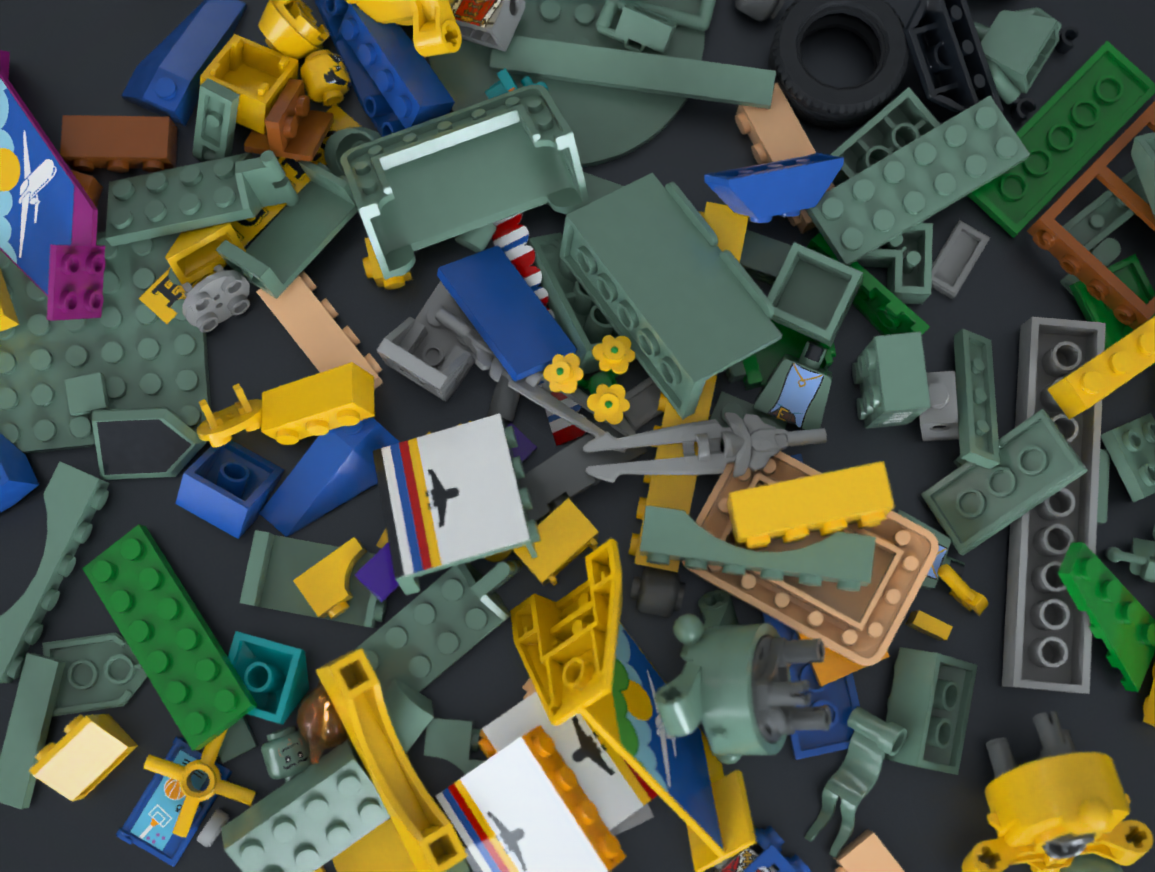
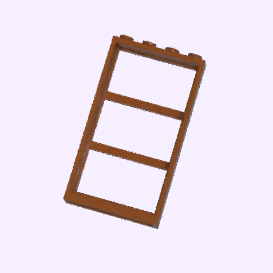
(1075, 257)

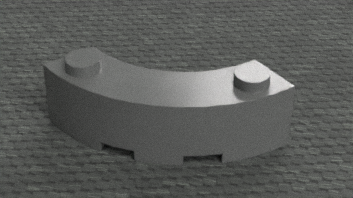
(565, 473)

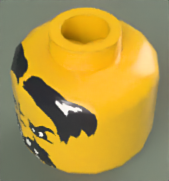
(325, 77)

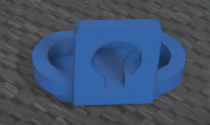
(771, 843)

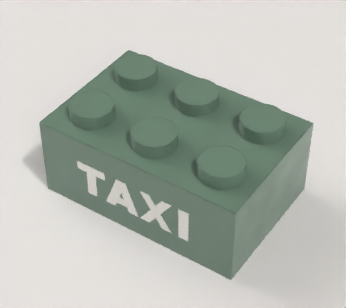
(891, 380)

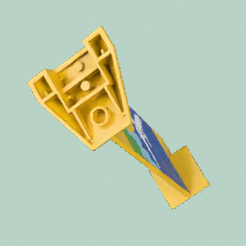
(592, 666)

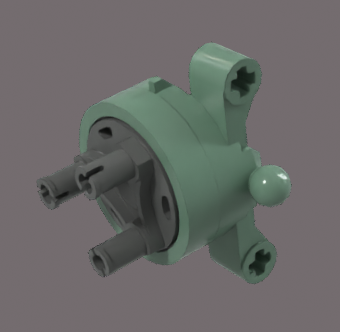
(739, 683)

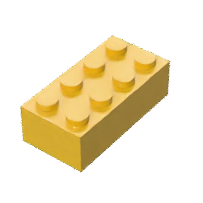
(810, 505)

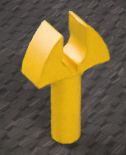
(961, 591)

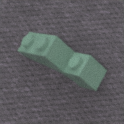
(454, 742)

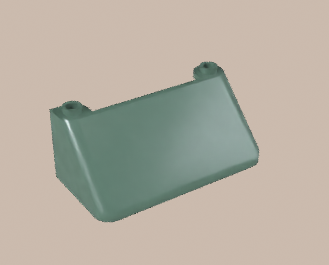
(464, 174)

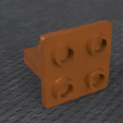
(291, 126)

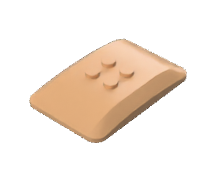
(846, 621)

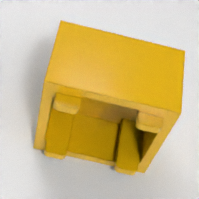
(255, 75)
(563, 539)

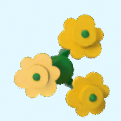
(606, 394)

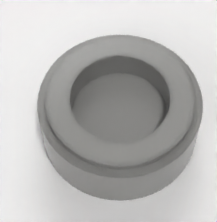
(213, 828)

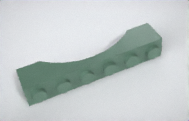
(70, 506)
(837, 559)

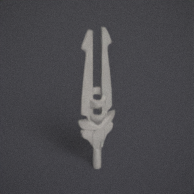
(527, 386)
(746, 444)

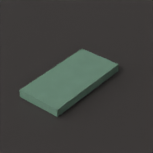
(982, 501)

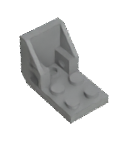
(429, 350)

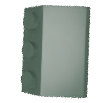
(933, 703)

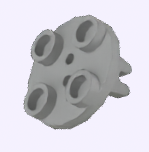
(216, 298)

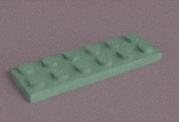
(917, 181)

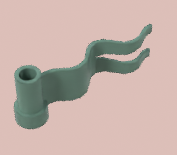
(858, 772)

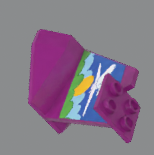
(46, 214)

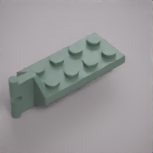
(195, 197)
(439, 625)

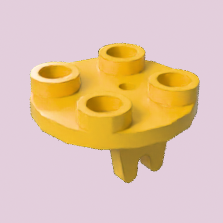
(230, 420)

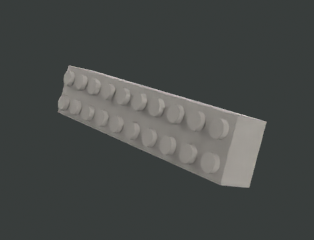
(1044, 630)

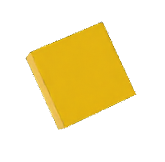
(929, 625)

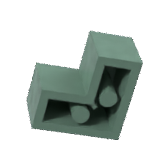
(907, 263)

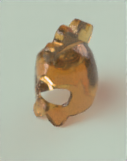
(320, 723)

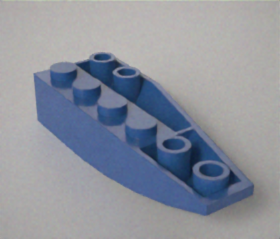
(384, 69)

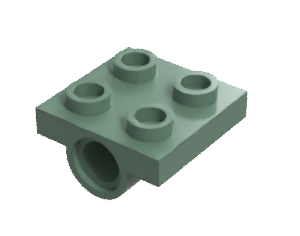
(1134, 455)

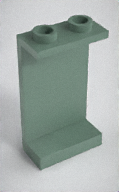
(295, 233)
(280, 559)

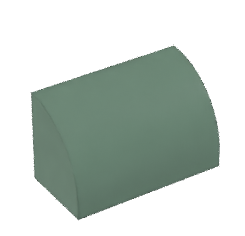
(407, 711)

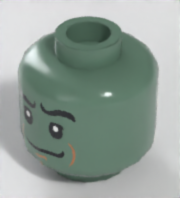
(286, 753)

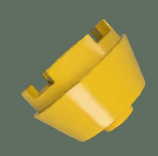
(292, 28)

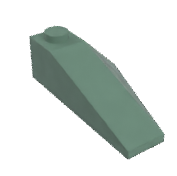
(570, 302)

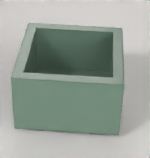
(813, 293)

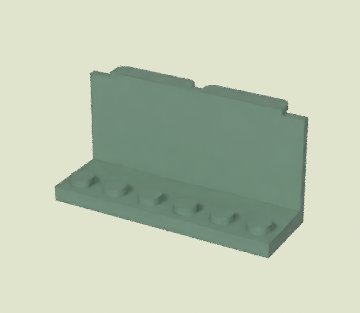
(667, 286)

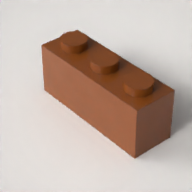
(119, 143)

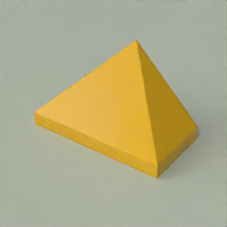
(195, 251)

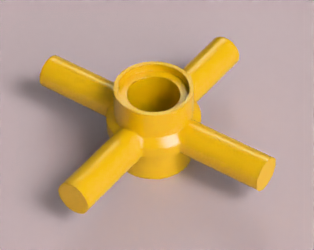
(193, 795)

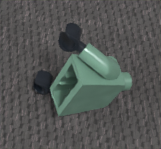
(1018, 49)

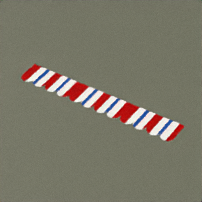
(511, 240)

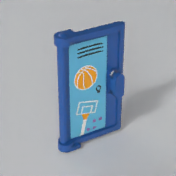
(159, 806)

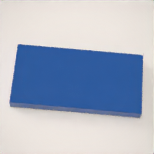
(505, 312)

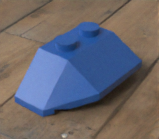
(776, 186)

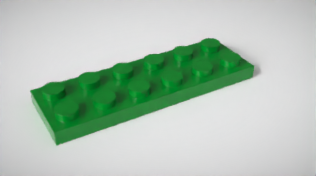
(1066, 136)
(169, 637)

